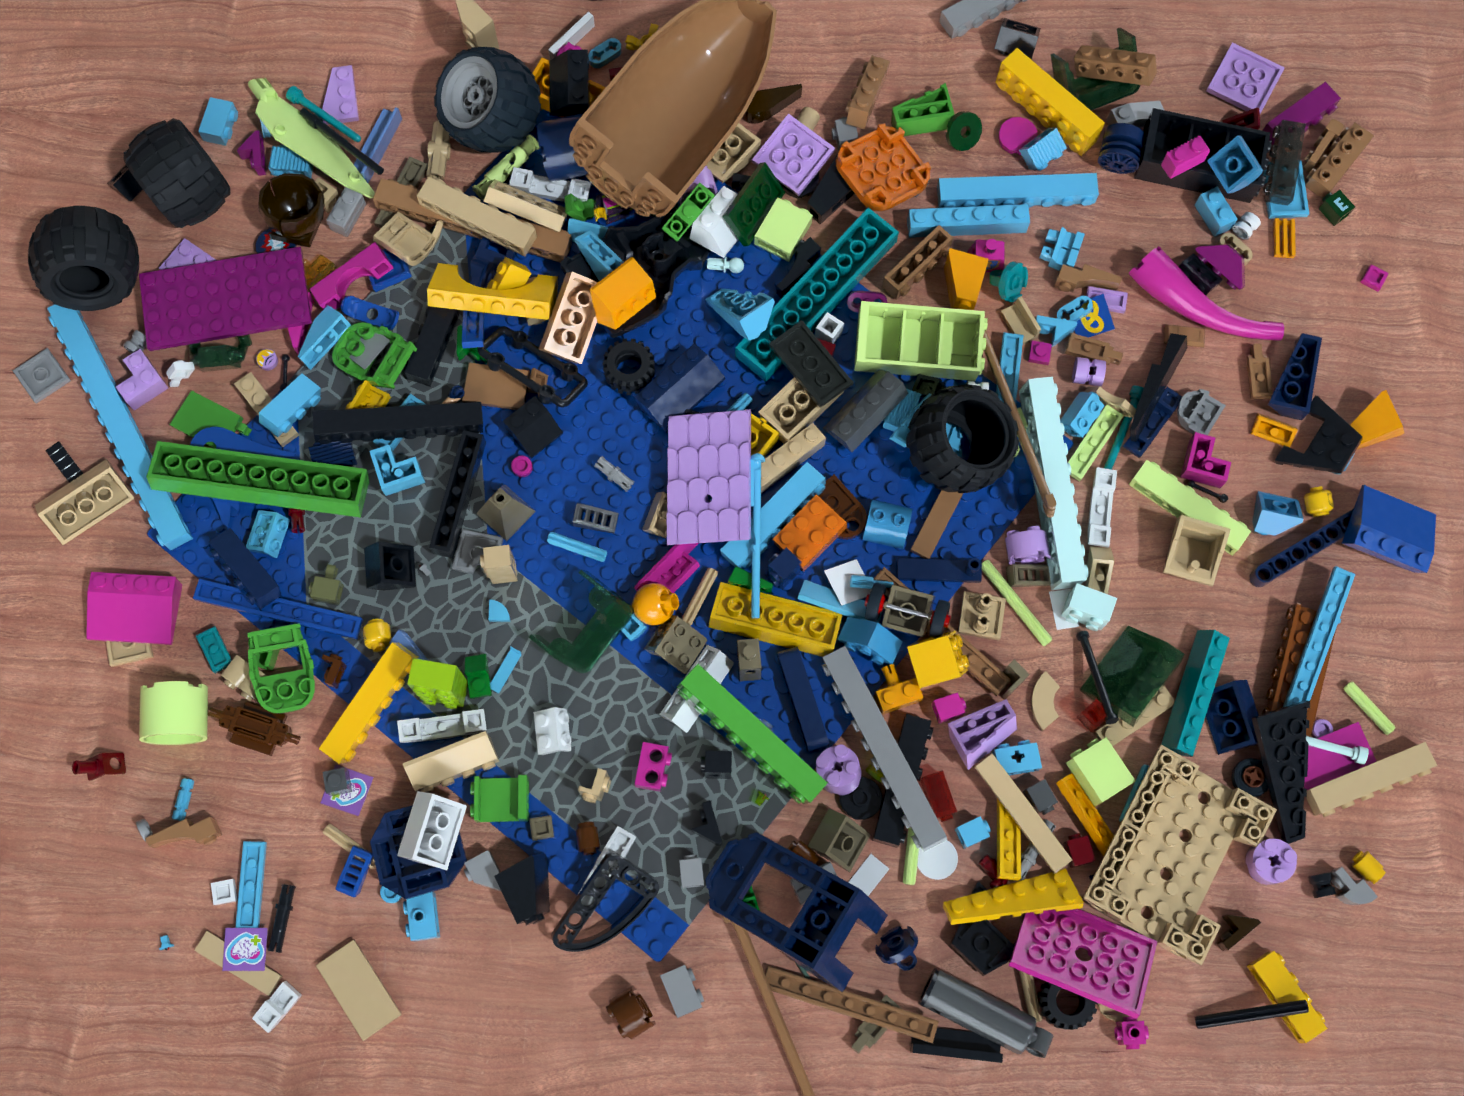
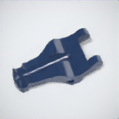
(485, 263)

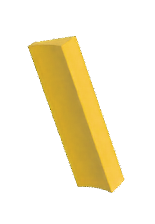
(780, 620)

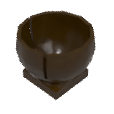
(293, 209)

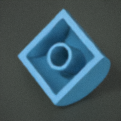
(1235, 165)
(887, 524)

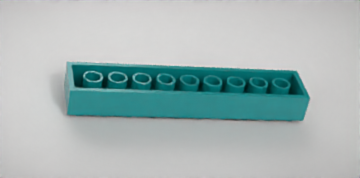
(821, 288)

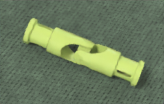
(504, 169)

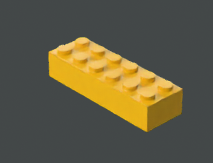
(1049, 101)

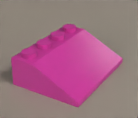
(132, 607)

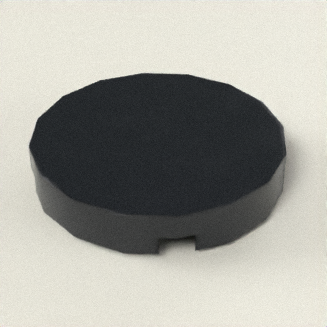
(863, 801)

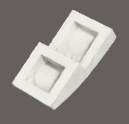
(277, 1006)

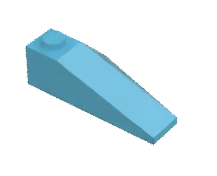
(744, 312)

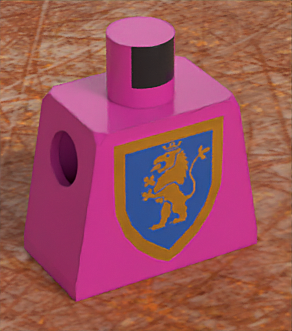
(992, 250)

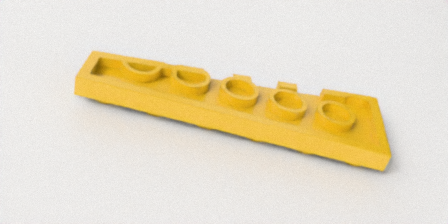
(1025, 896)

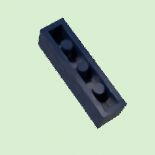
(244, 568)

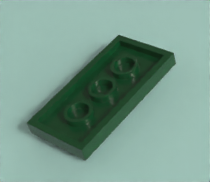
(753, 204)

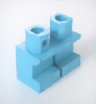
(1065, 249)

